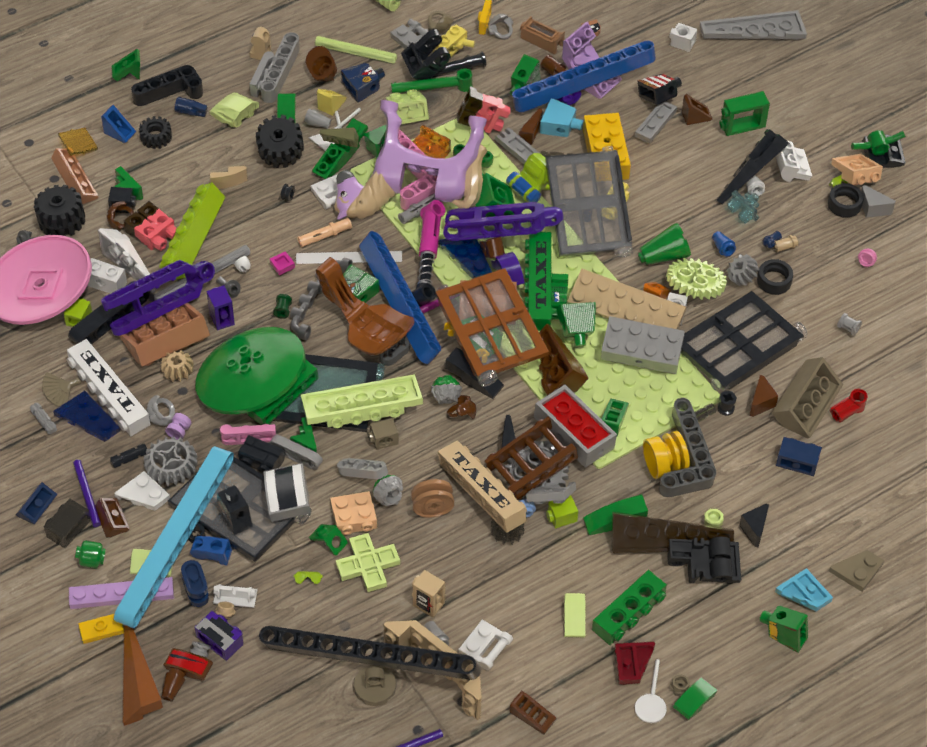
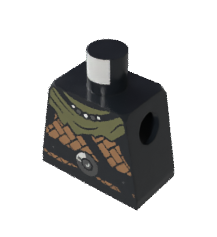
(229, 504)

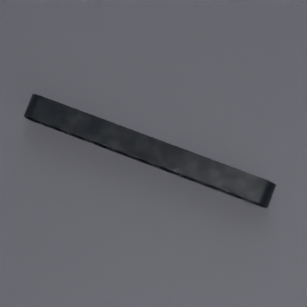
(378, 654)

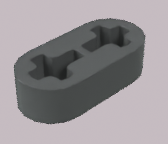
(395, 352)

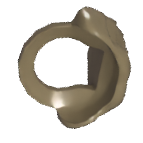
(443, 24)

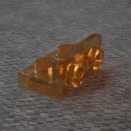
(432, 143)

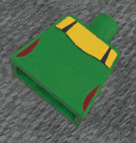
(787, 627)

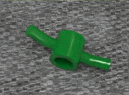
(878, 142)

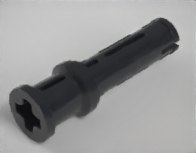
(468, 62)

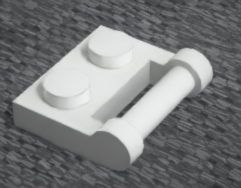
(325, 190)
(481, 639)

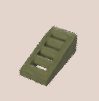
(341, 136)

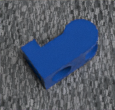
(212, 549)

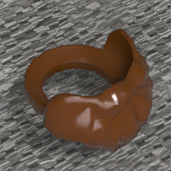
(111, 214)
(464, 407)

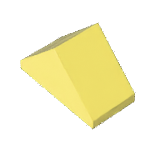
(329, 101)

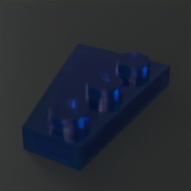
(468, 255)
(87, 414)

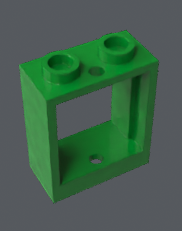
(754, 101)

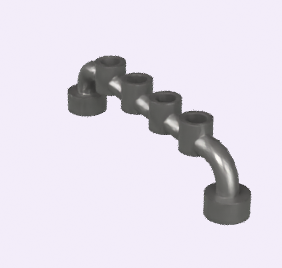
(306, 301)

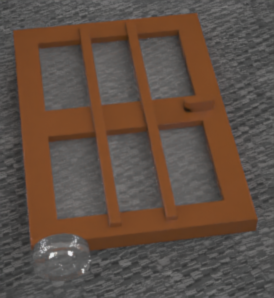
(491, 324)

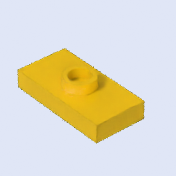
(484, 16)
(100, 629)

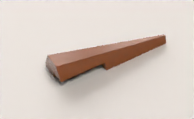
(139, 688)

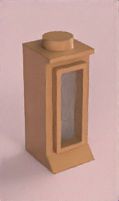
(541, 35)

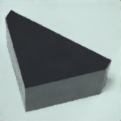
(753, 523)

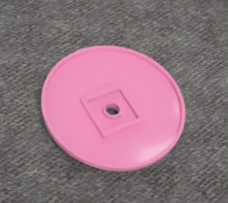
(47, 259)

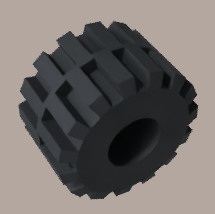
(279, 141)
(59, 211)

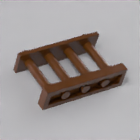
(536, 476)

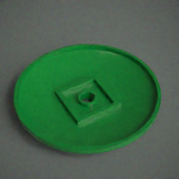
(234, 386)

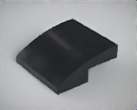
(892, 158)

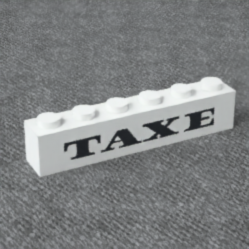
(108, 388)

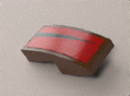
(191, 664)

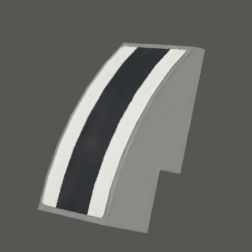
(287, 492)

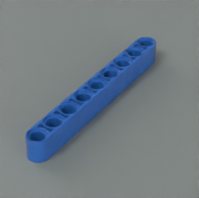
(584, 76)
(400, 296)

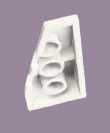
(122, 253)

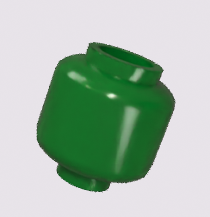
(90, 554)

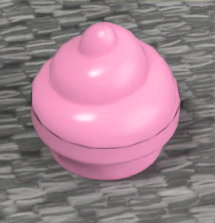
(867, 257)

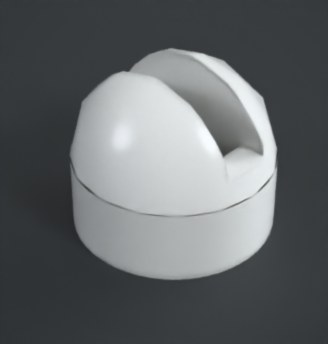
(242, 264)

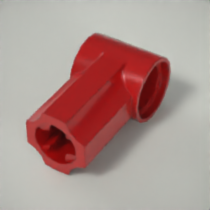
(849, 406)

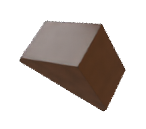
(694, 111)
(764, 398)

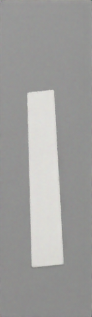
(356, 257)

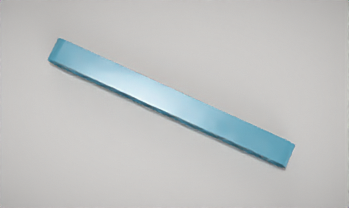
(173, 538)

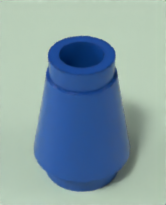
(724, 244)

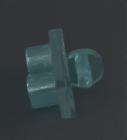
(747, 204)

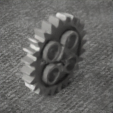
(528, 455)

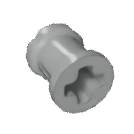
(849, 324)

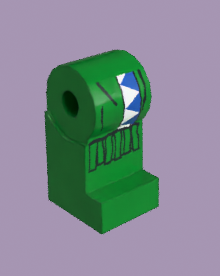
(559, 289)

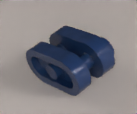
(195, 583)

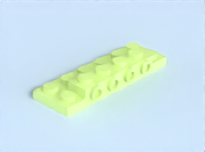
(362, 401)

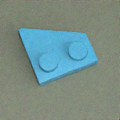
(805, 591)

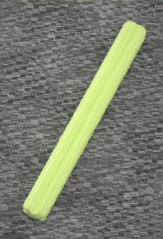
(356, 49)

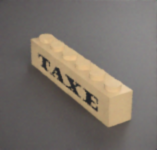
(482, 486)

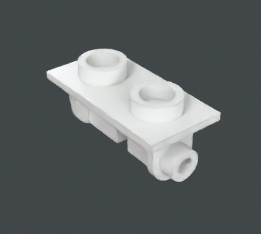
(236, 595)

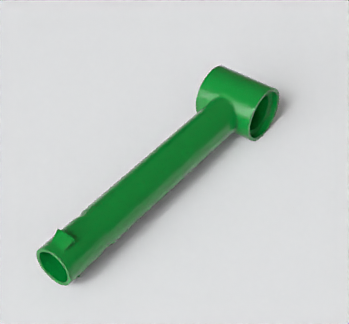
(462, 81)

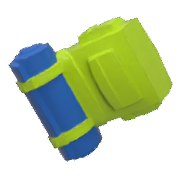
(531, 179)

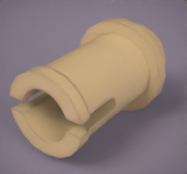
(786, 243)

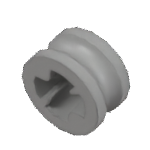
(200, 649)

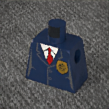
(361, 80)

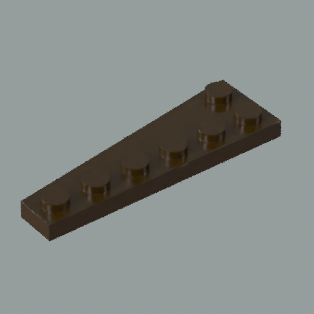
(651, 534)

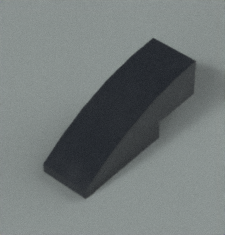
(458, 364)

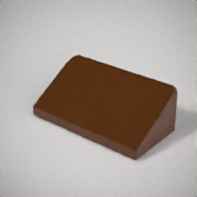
(111, 517)

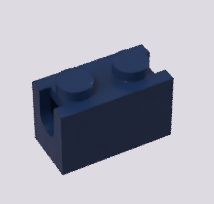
(798, 456)

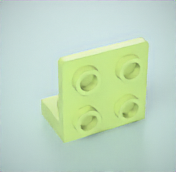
(411, 106)

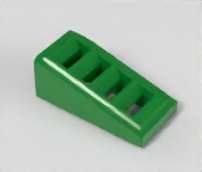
(614, 417)

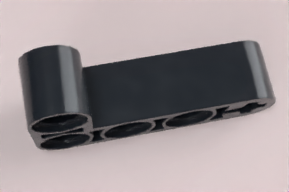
(168, 84)

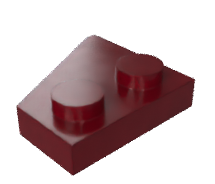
(632, 660)

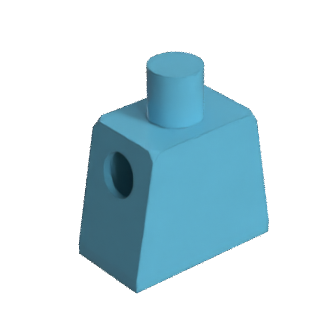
(559, 119)

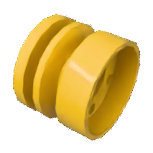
(665, 454)

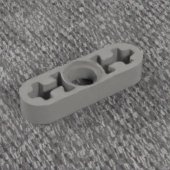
(297, 452)
(362, 468)

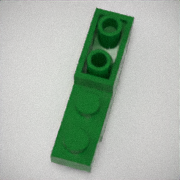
(338, 155)

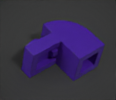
(512, 266)

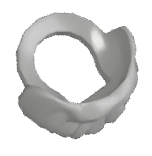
(500, 18)
(155, 416)

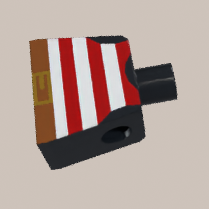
(658, 88)

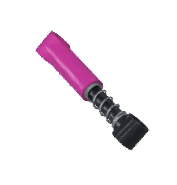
(431, 217)

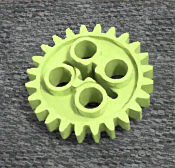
(696, 278)

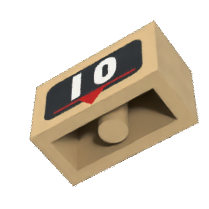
(428, 593)

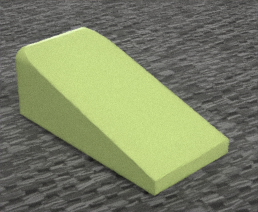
(574, 615)

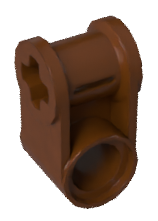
(492, 247)

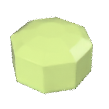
(713, 517)

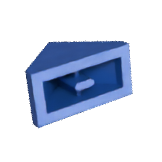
(116, 125)

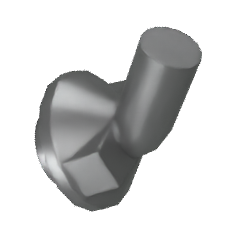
(232, 286)

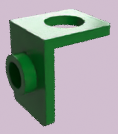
(327, 533)

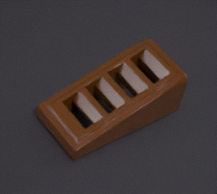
(531, 127)
(521, 713)

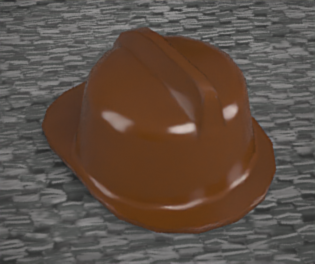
(321, 64)

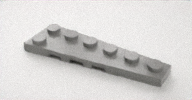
(765, 26)

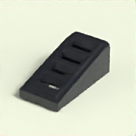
(508, 431)

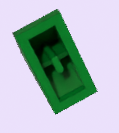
(375, 140)

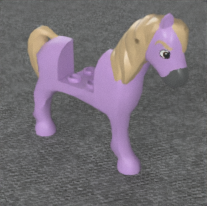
(455, 175)

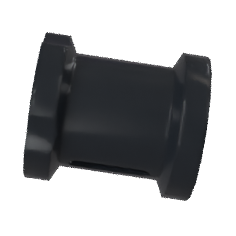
(726, 404)

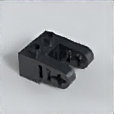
(417, 56)

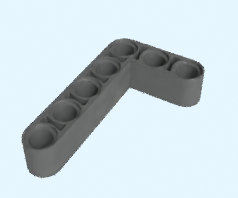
(699, 450)

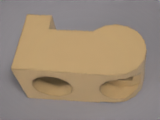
(261, 43)

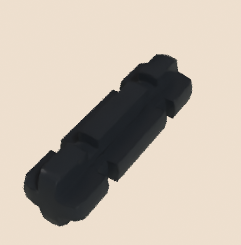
(128, 455)

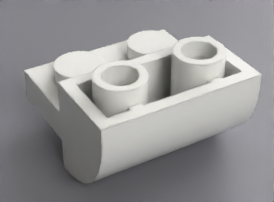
(793, 163)

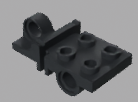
(708, 560)

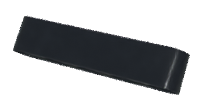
(99, 321)

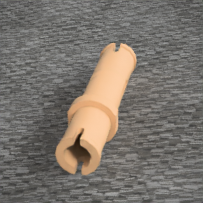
(327, 231)

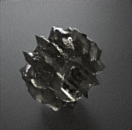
(510, 536)

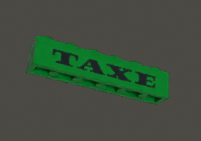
(538, 278)

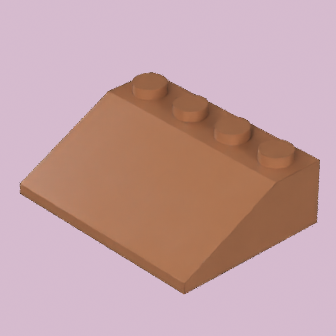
(166, 333)

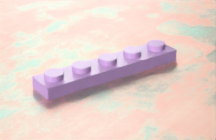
(111, 594)

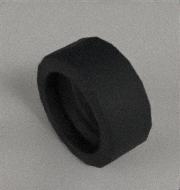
(849, 190)
(771, 287)

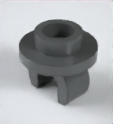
(23, 236)

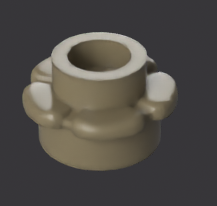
(680, 679)

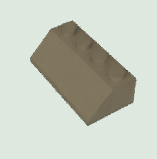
(808, 397)

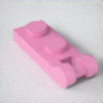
(238, 435)

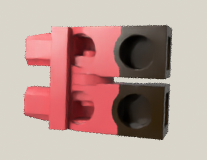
(483, 106)
(150, 227)

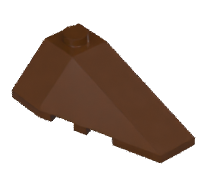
(560, 365)

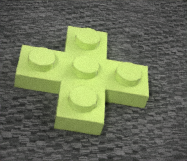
(368, 562)

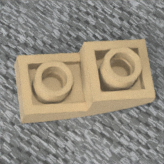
(235, 176)

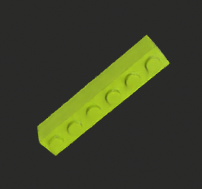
(194, 226)

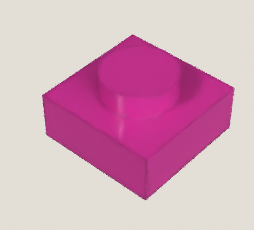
(282, 263)

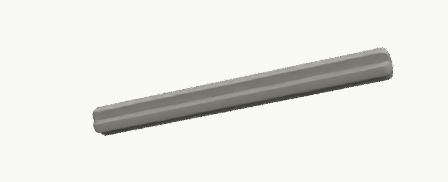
(219, 264)

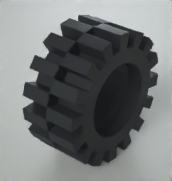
(155, 139)

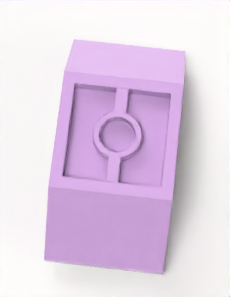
(579, 50)

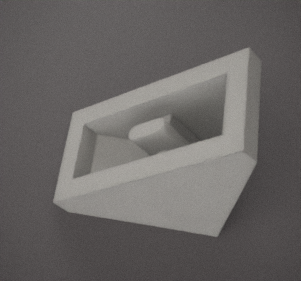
(875, 203)

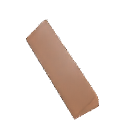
(74, 174)

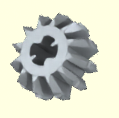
(742, 270)

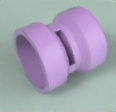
(178, 426)

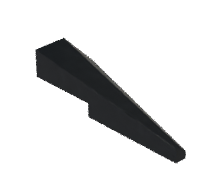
(762, 154)

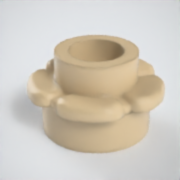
(225, 609)

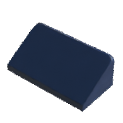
(36, 503)

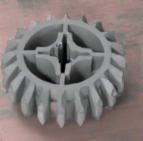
(167, 454)

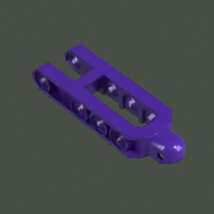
(473, 220)
(195, 275)

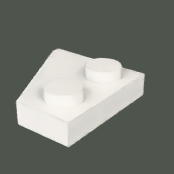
(143, 492)

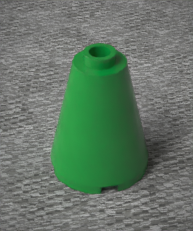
(665, 247)

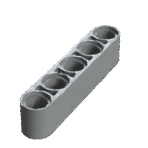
(280, 67)

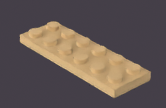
(625, 301)

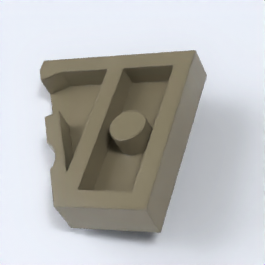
(858, 569)

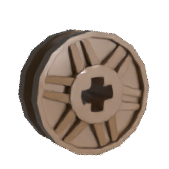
(432, 498)

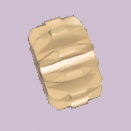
(177, 365)

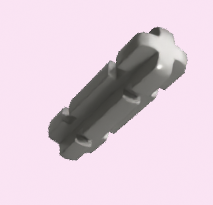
(43, 418)

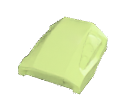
(234, 109)

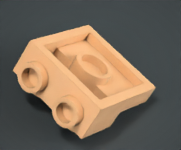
(857, 169)
(354, 513)

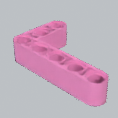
(420, 188)

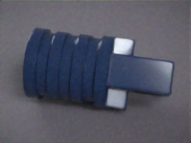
(190, 107)

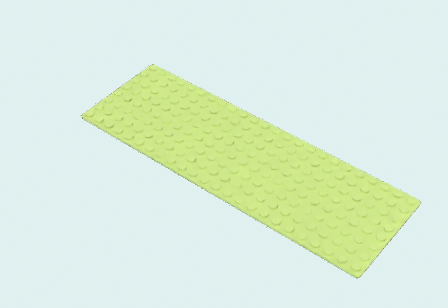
(647, 391)

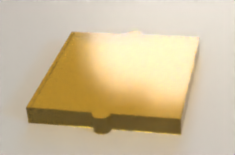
(77, 141)

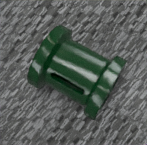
(282, 307)

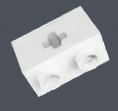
(107, 277)

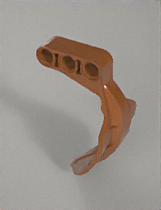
(371, 327)

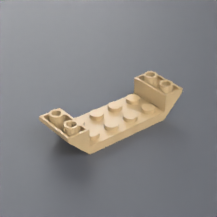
(416, 635)

